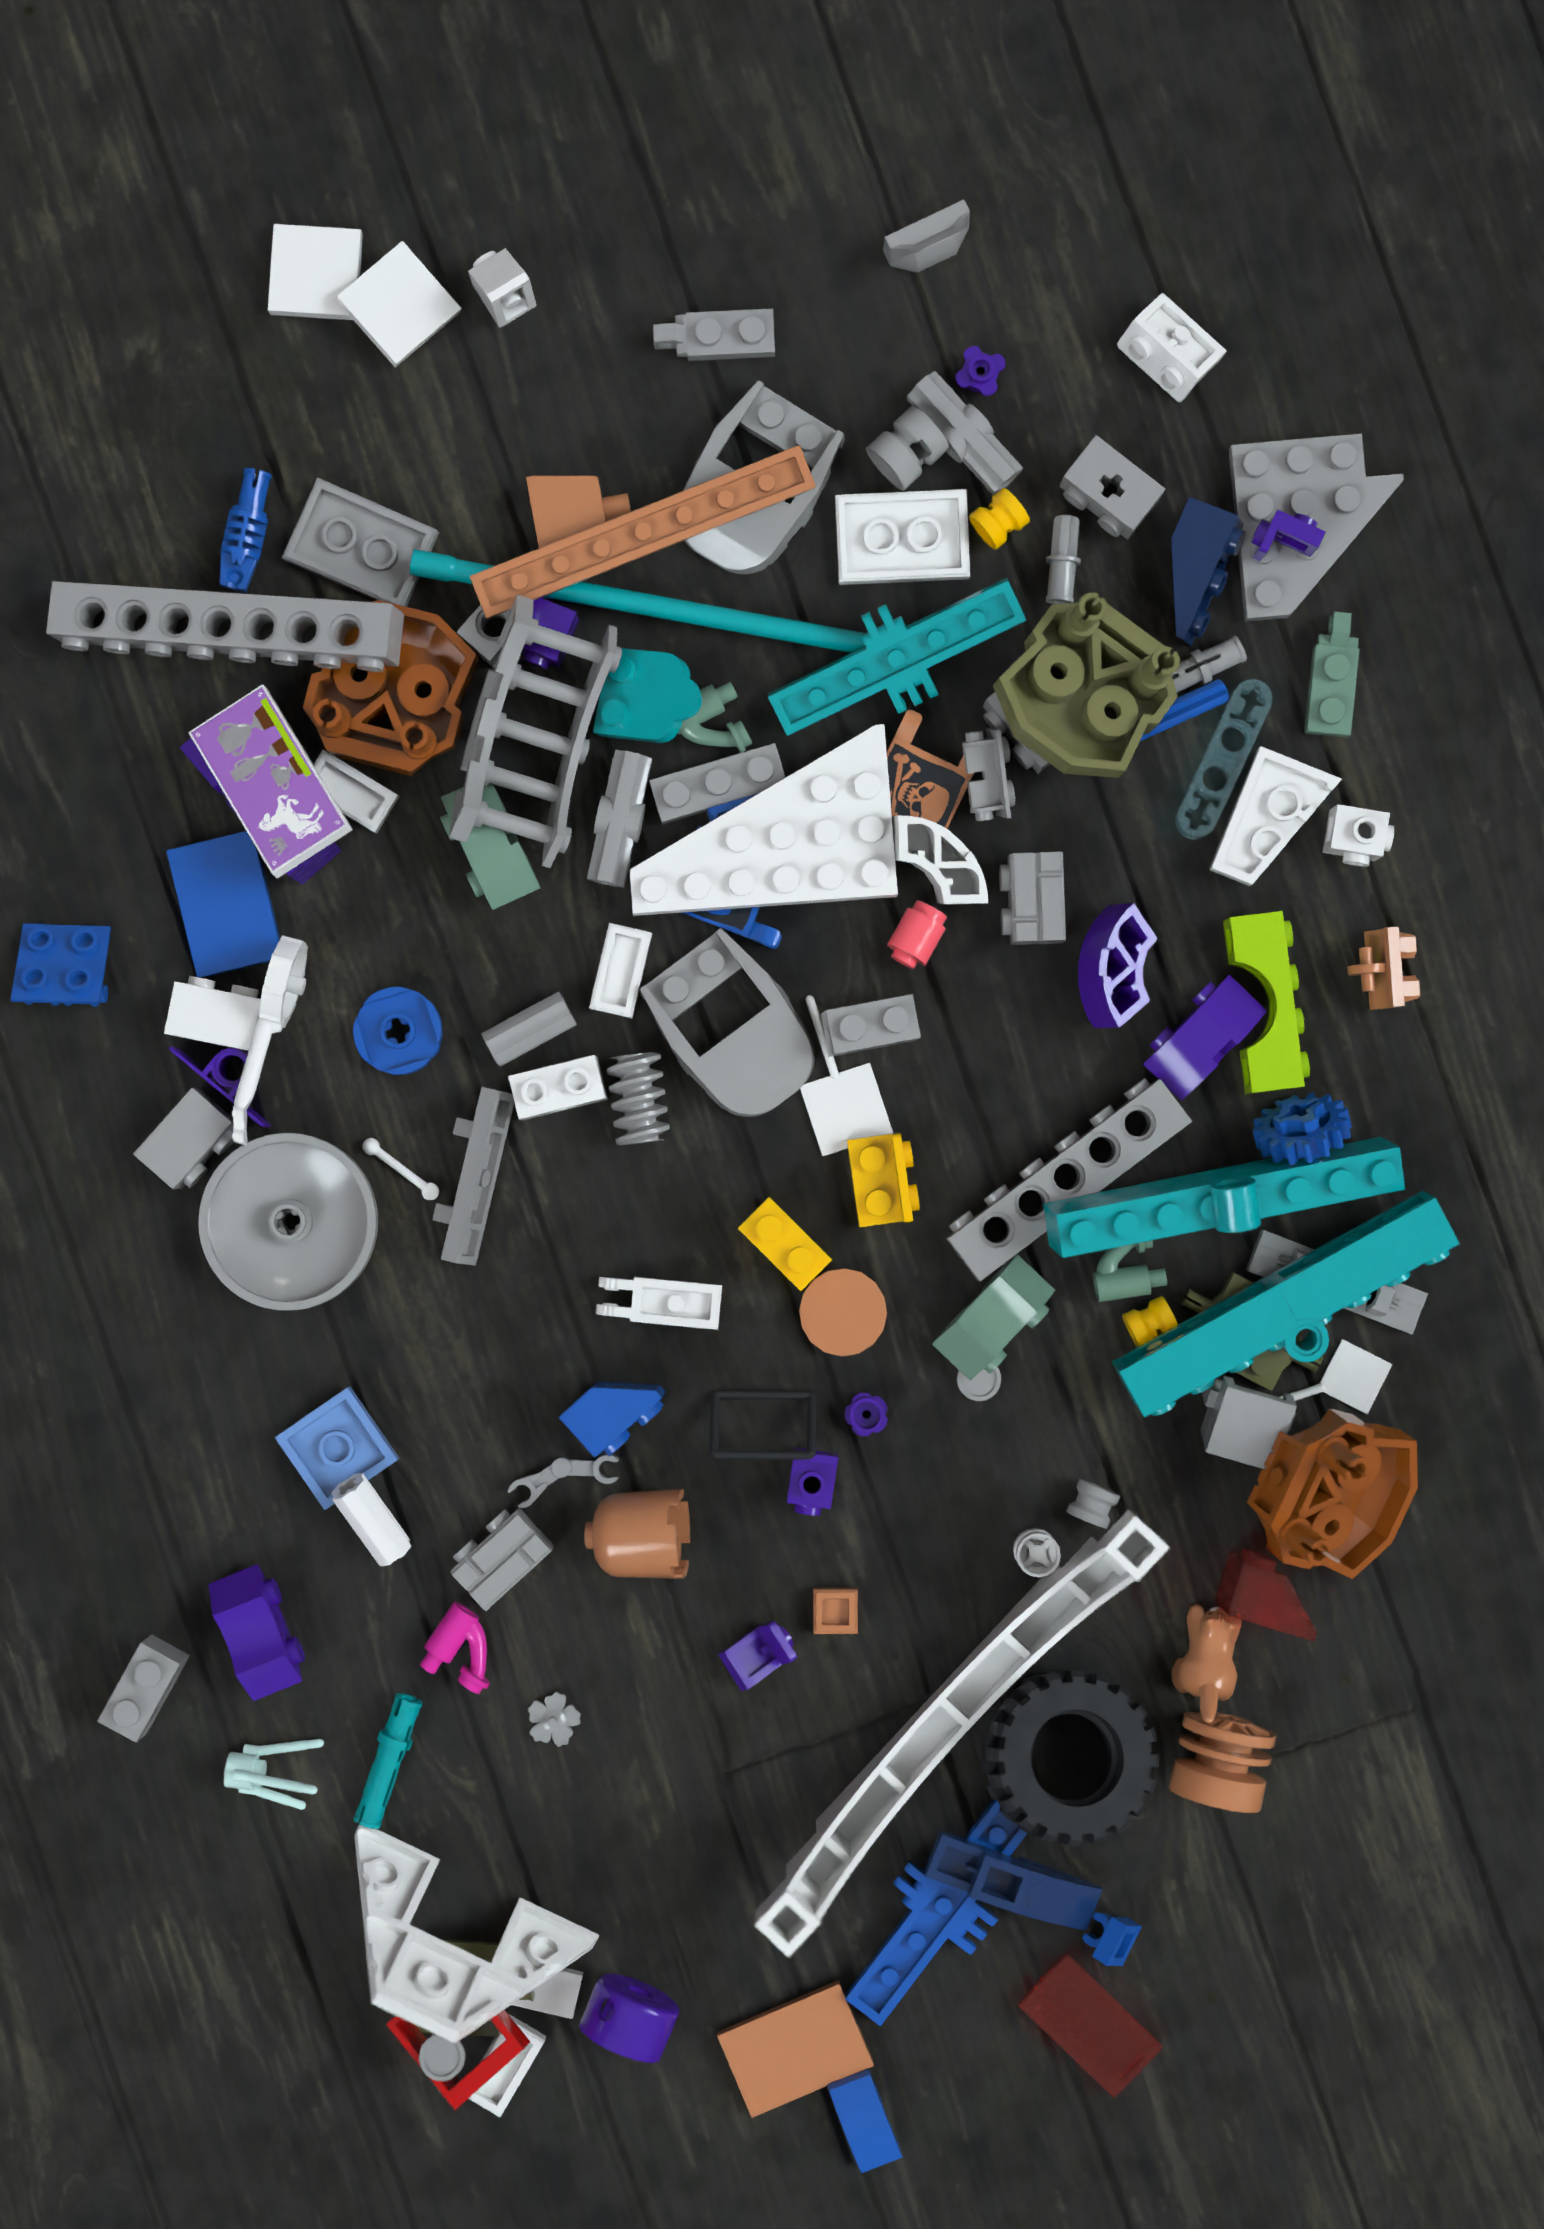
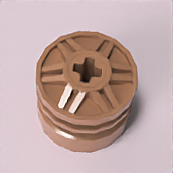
(1220, 1770)

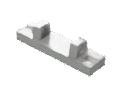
(478, 1176)
(1393, 1306)

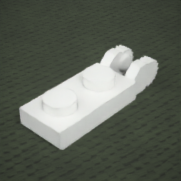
(665, 1302)

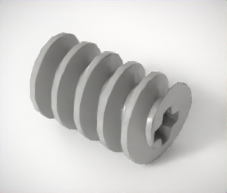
(638, 1098)

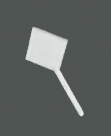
(1350, 1377)

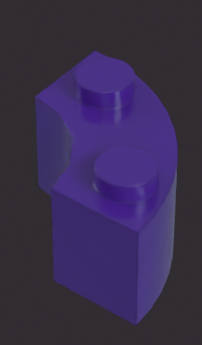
(1113, 966)
(1204, 1037)
(256, 1632)

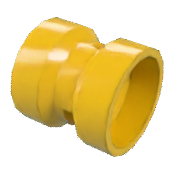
(1003, 515)
(1149, 1322)

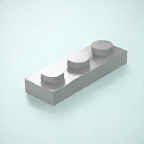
(716, 783)

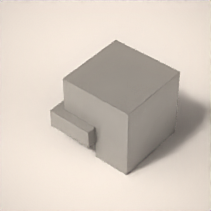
(1244, 1422)

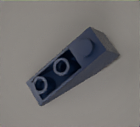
(1199, 557)

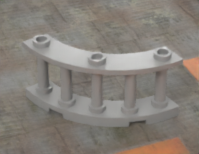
(492, 723)

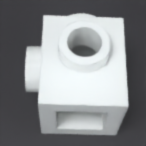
(1358, 834)

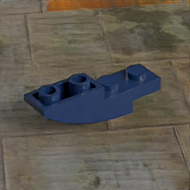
(1012, 1882)

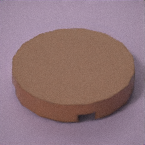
(843, 1312)

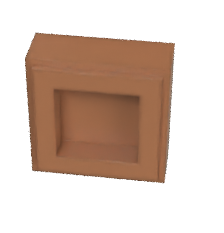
(835, 1610)

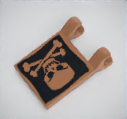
(920, 781)

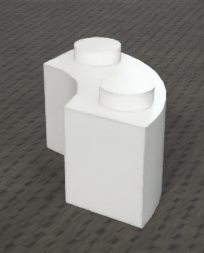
(942, 859)

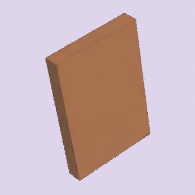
(795, 2048)

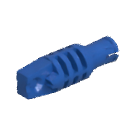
(244, 533)

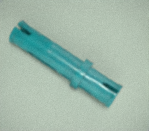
(391, 1750)

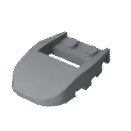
(761, 537)
(755, 1063)

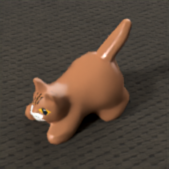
(1208, 1665)

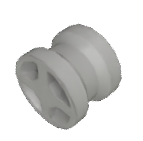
(1093, 1503)

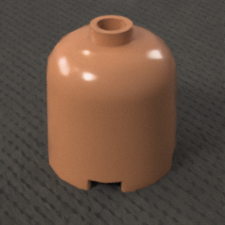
(640, 1534)

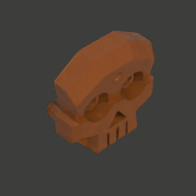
(422, 726)
(1336, 1492)

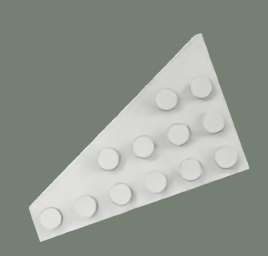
(797, 842)

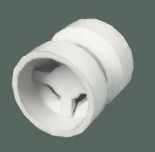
(1042, 1558)

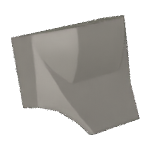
(928, 239)

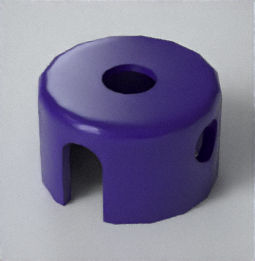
(634, 2019)

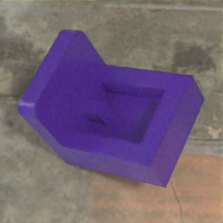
(1292, 531)
(758, 1654)

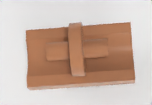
(1382, 968)

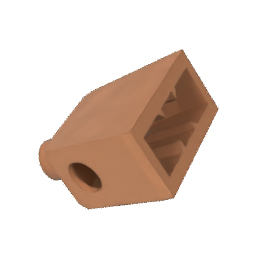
(570, 506)

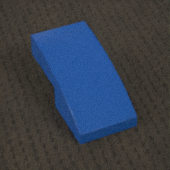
(864, 2120)

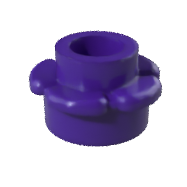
(875, 1422)

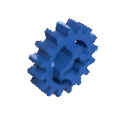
(1302, 1128)

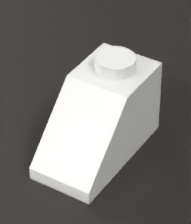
(502, 286)

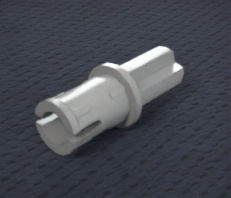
(1063, 559)

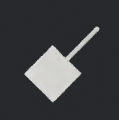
(845, 1102)

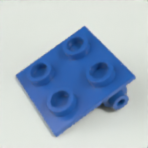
(61, 965)

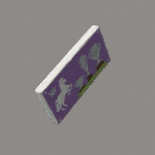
(270, 781)

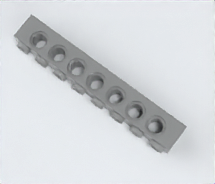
(77, 604)

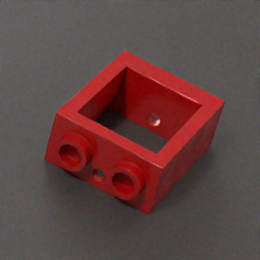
(457, 2090)

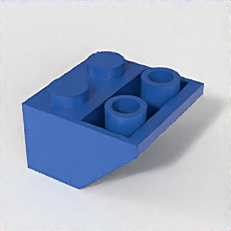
(608, 1410)

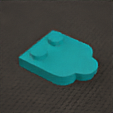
(646, 697)

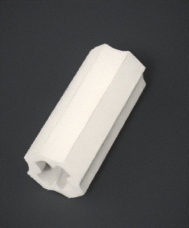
(371, 1519)

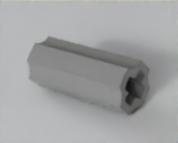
(529, 1029)

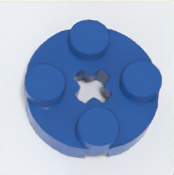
(376, 1018)

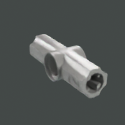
(966, 432)
(619, 818)

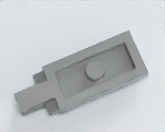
(719, 335)

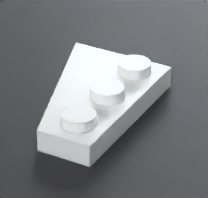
(1268, 812)

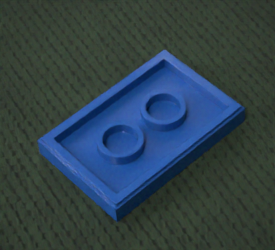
(224, 904)

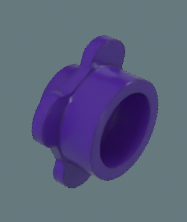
(983, 383)

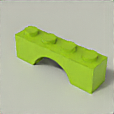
(1260, 947)

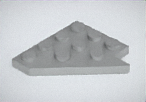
(1305, 477)

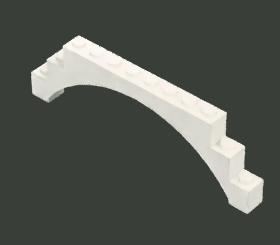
(892, 1776)

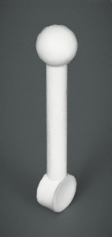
(429, 1190)

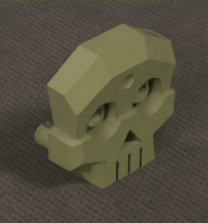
(1067, 716)

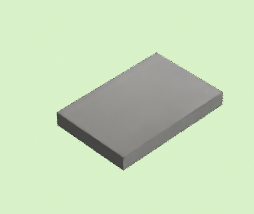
(358, 543)

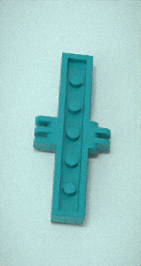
(897, 657)

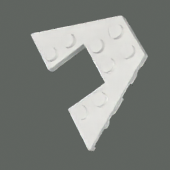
(432, 1979)

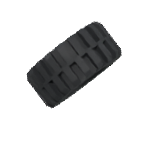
(1127, 1757)

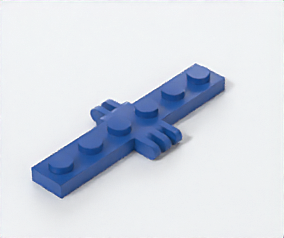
(934, 1915)

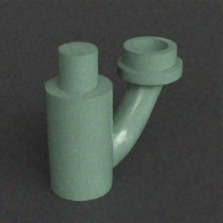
(711, 706)
(1126, 1282)

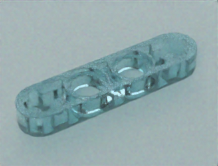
(1219, 757)

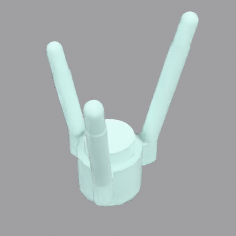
(248, 1773)

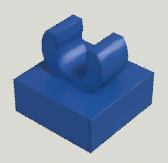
(1116, 1940)

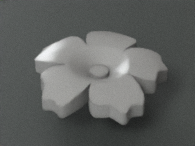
(553, 1719)

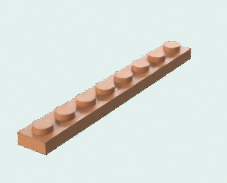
(644, 531)

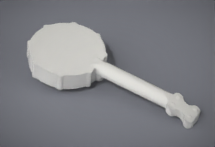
(278, 1000)

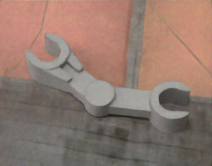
(561, 1468)

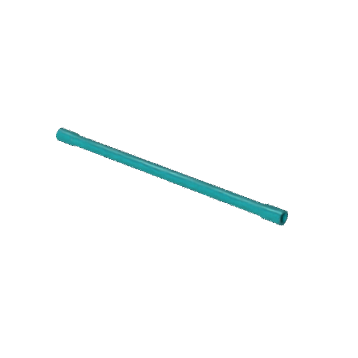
(448, 569)

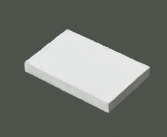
(902, 537)

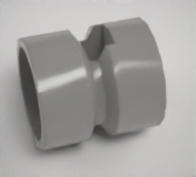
(910, 445)

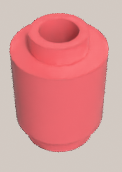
(917, 935)

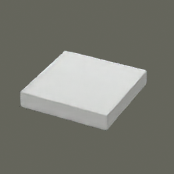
(311, 269)
(398, 304)

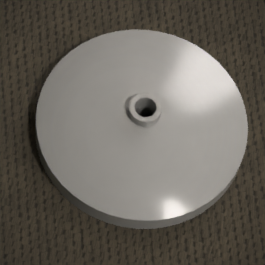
(247, 1229)

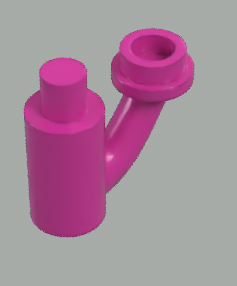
(455, 1628)

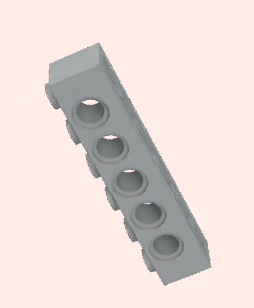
(1163, 1120)

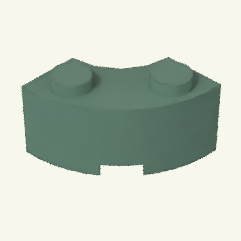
(495, 856)
(994, 1317)

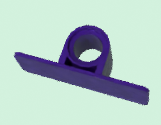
(215, 1075)

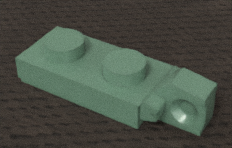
(1333, 680)

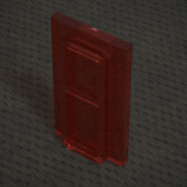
(1090, 2025)

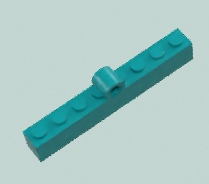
(1221, 1198)
(1285, 1303)

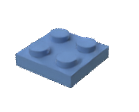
(336, 1444)

